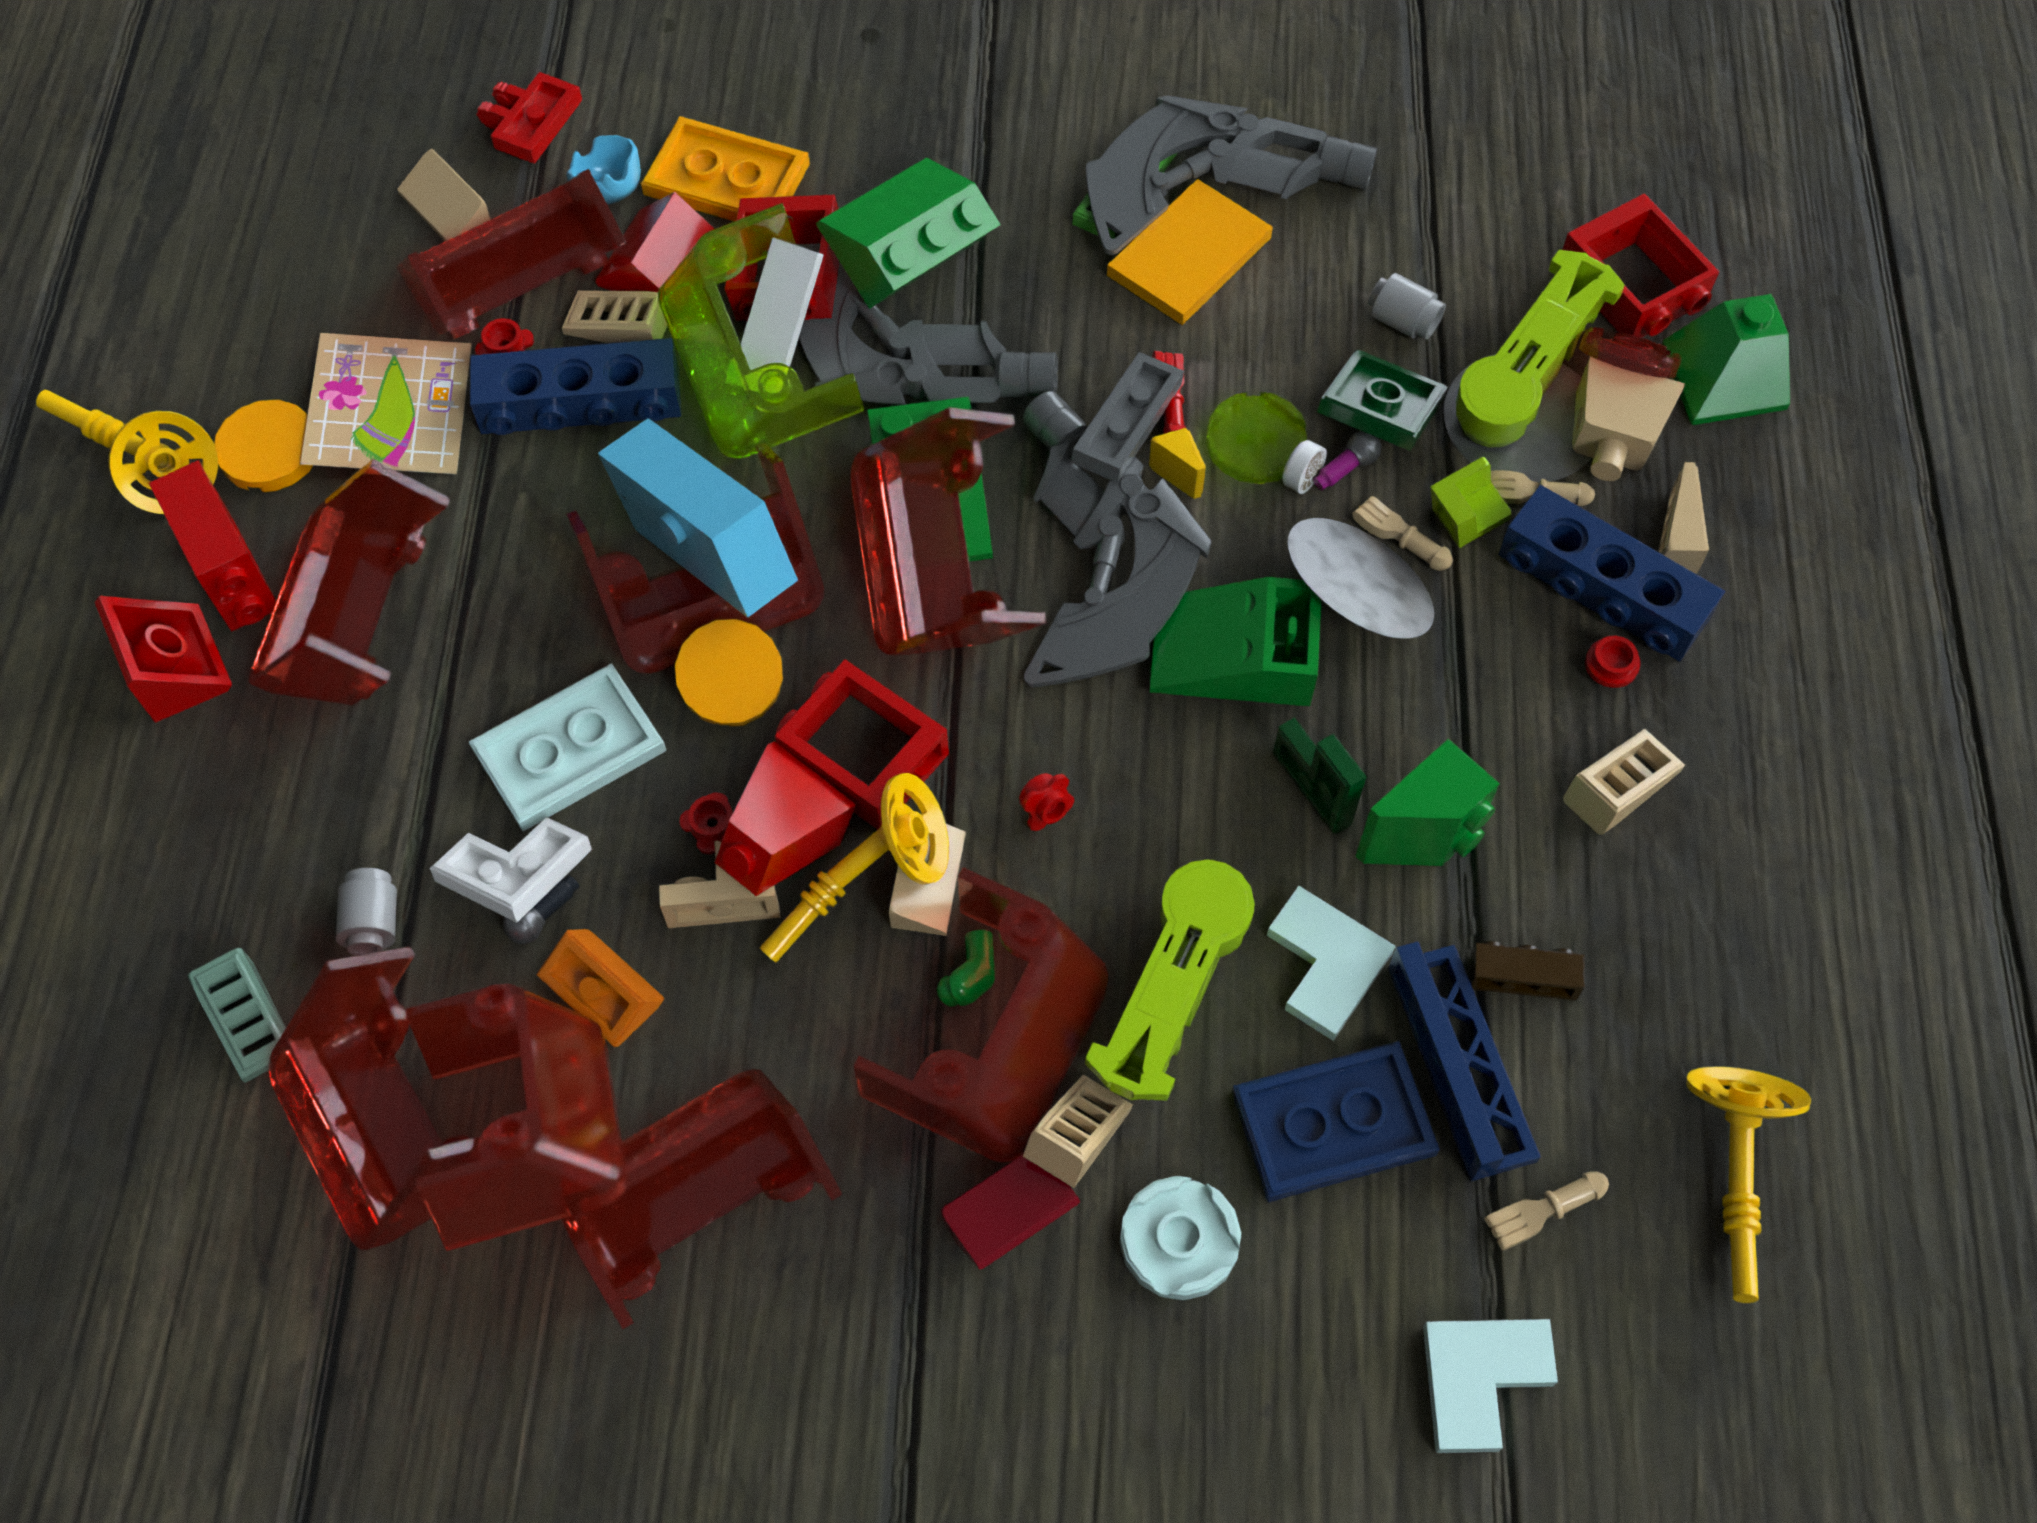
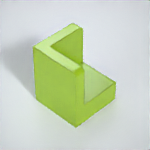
(1469, 503)

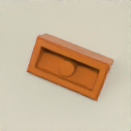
(599, 984)

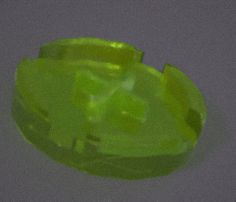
(1254, 436)

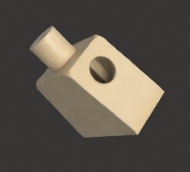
(1620, 416)

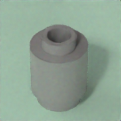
(1406, 306)
(366, 911)

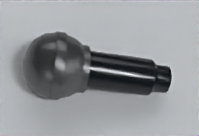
(531, 925)

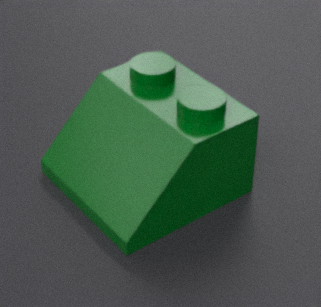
(1430, 812)

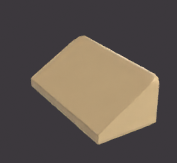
(442, 197)
(927, 906)

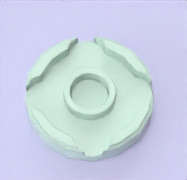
(1180, 1238)

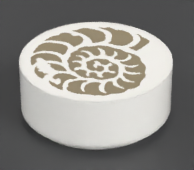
(1304, 466)

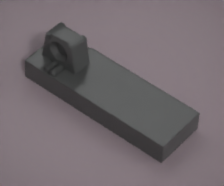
(1127, 417)

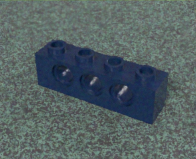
(575, 386)
(1598, 549)

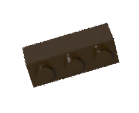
(1527, 970)

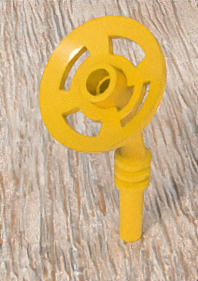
(147, 451)
(899, 834)
(1745, 1111)

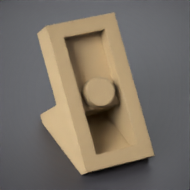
(723, 900)

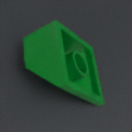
(1733, 361)

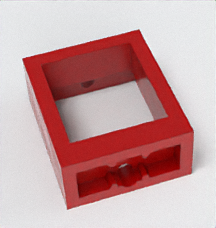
(805, 214)
(1667, 247)
(213, 545)
(918, 757)

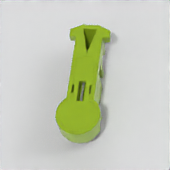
(1505, 390)
(1202, 919)

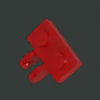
(532, 115)

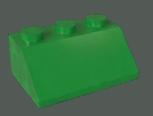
(906, 228)

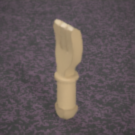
(1518, 488)
(1387, 524)
(1526, 1218)

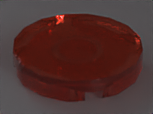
(1631, 353)

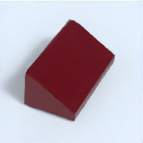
(1006, 1210)

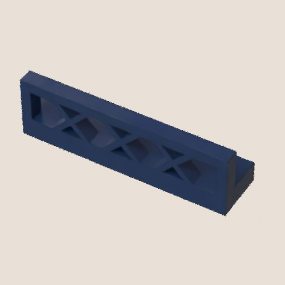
(1449, 1063)

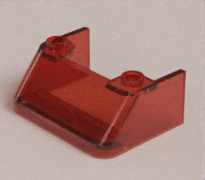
(512, 255)
(917, 541)
(339, 587)
(661, 614)
(1007, 1091)
(354, 1101)
(540, 1161)
(692, 1172)

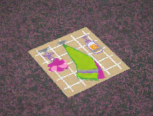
(387, 403)

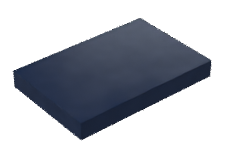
(1334, 1121)

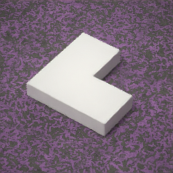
(514, 879)

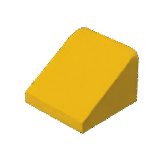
(1178, 461)

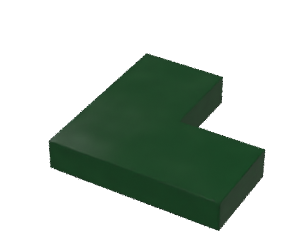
(1322, 773)

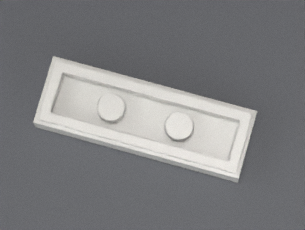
(780, 304)

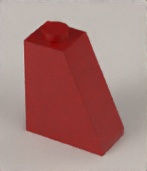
(782, 822)

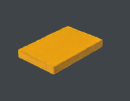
(720, 166)
(1189, 251)

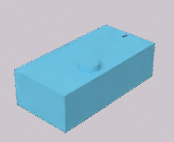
(699, 516)

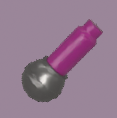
(1360, 451)

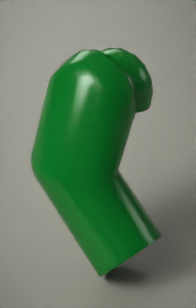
(972, 977)

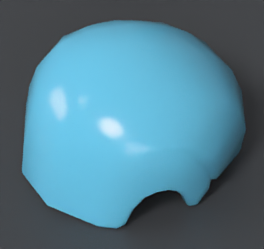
(612, 164)

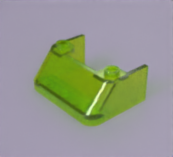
(737, 402)

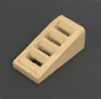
(628, 303)
(1684, 526)
(1601, 804)
(1060, 1155)

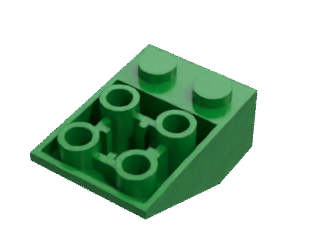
(1241, 643)

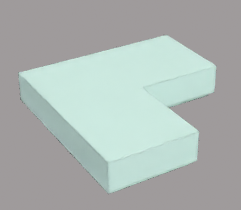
(1342, 958)
(1468, 1365)

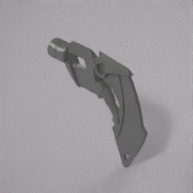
(1130, 191)
(916, 351)
(1118, 625)

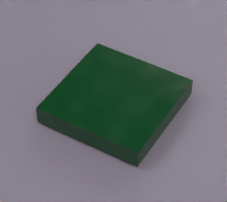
(1382, 399)

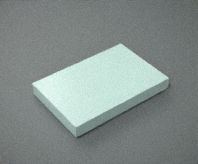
(567, 746)

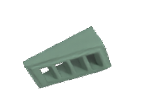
(222, 984)

